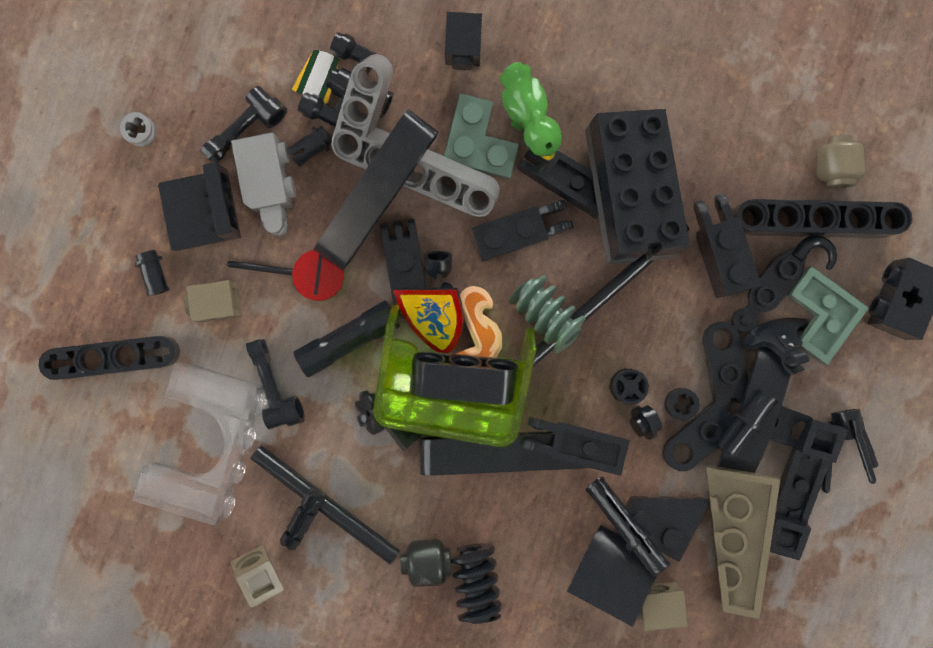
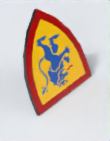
(433, 314)

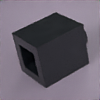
(463, 40)

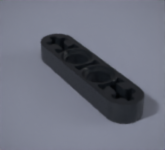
(109, 356)

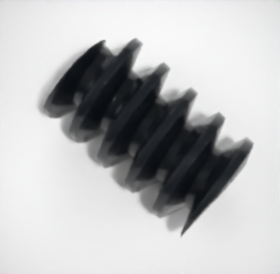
(478, 583)

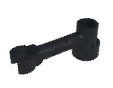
(262, 107)
(280, 411)

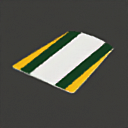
(315, 75)

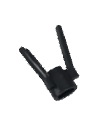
(854, 423)

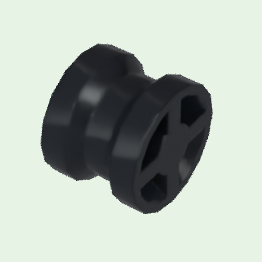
(634, 390)

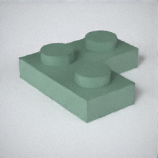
(469, 142)
(833, 310)

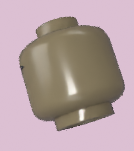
(840, 162)

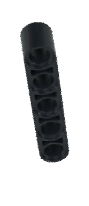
(376, 189)
(834, 214)
(455, 457)

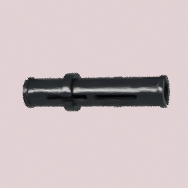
(635, 537)

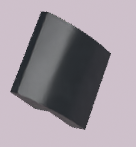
(612, 577)

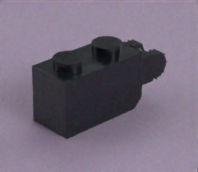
(725, 249)

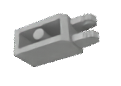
(264, 179)

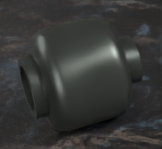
(426, 563)

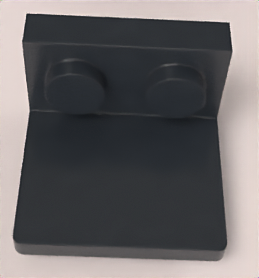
(199, 209)

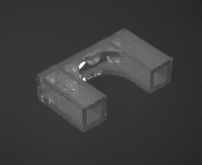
(208, 494)

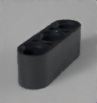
(463, 377)

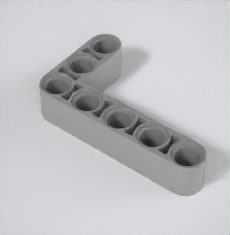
(371, 138)

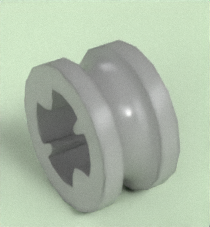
(134, 119)

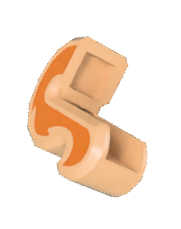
(483, 330)

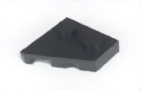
(669, 520)

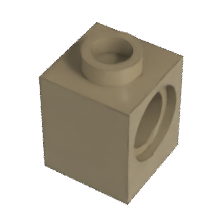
(212, 301)
(256, 576)
(664, 608)

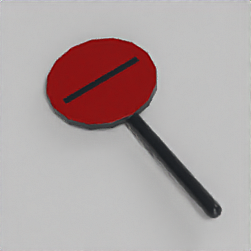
(312, 275)

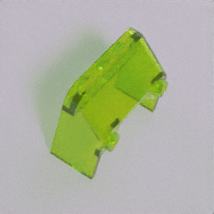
(452, 419)

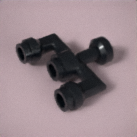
(346, 48)

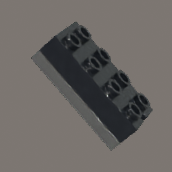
(636, 186)

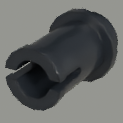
(312, 144)
(151, 272)

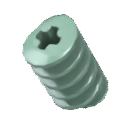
(547, 313)

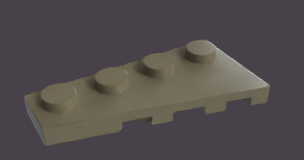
(743, 529)

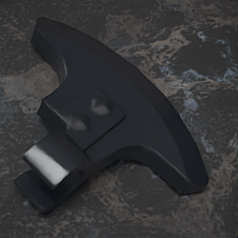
(783, 339)

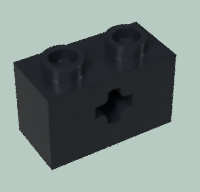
(904, 300)

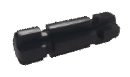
(302, 519)

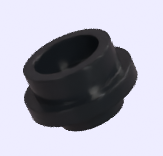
(645, 422)

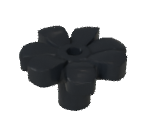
(365, 407)

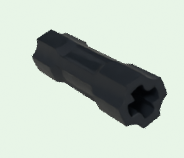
(344, 340)

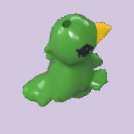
(528, 108)

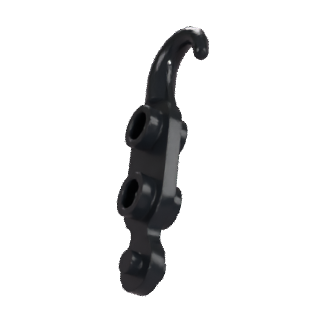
(778, 281)

